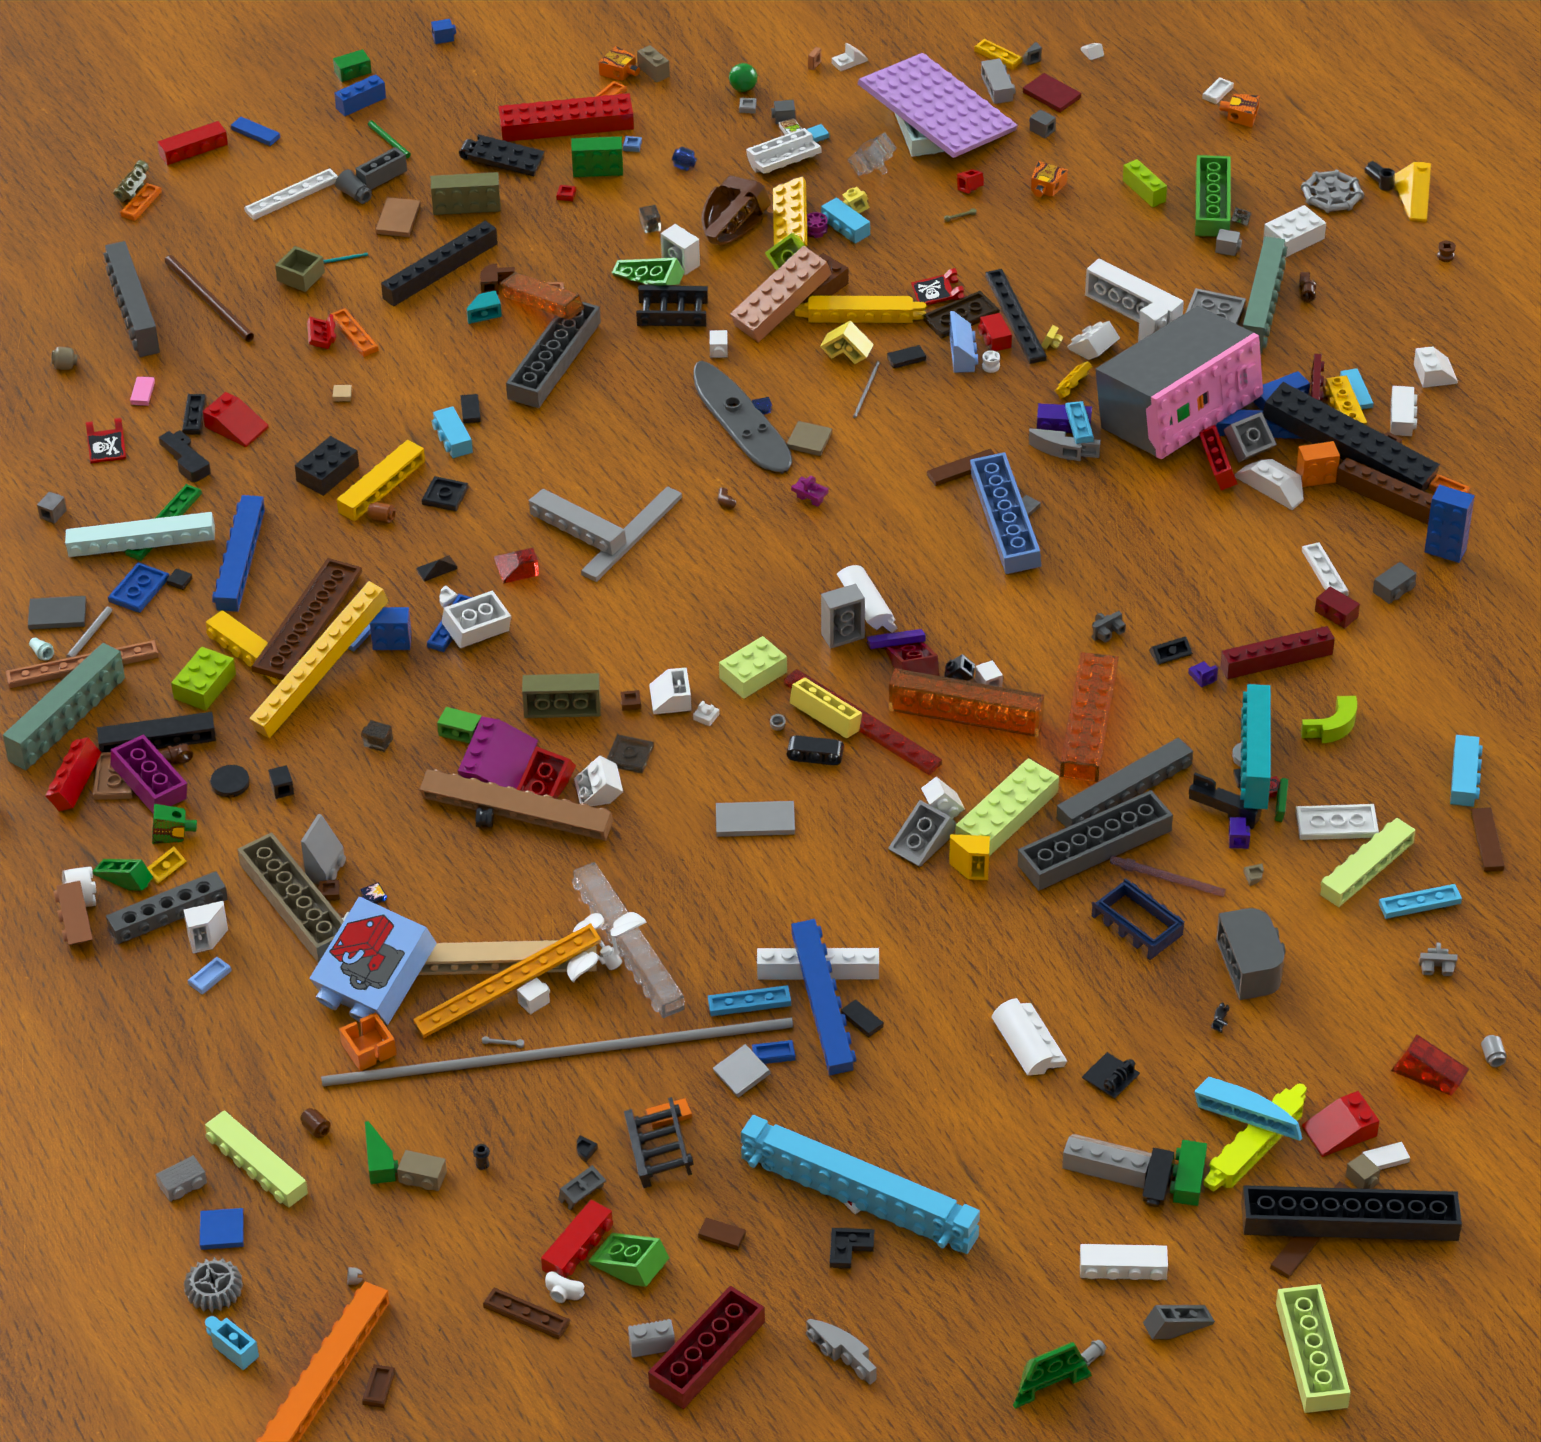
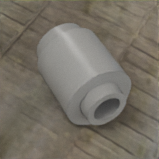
(1493, 1050)

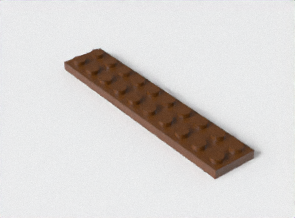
(307, 618)

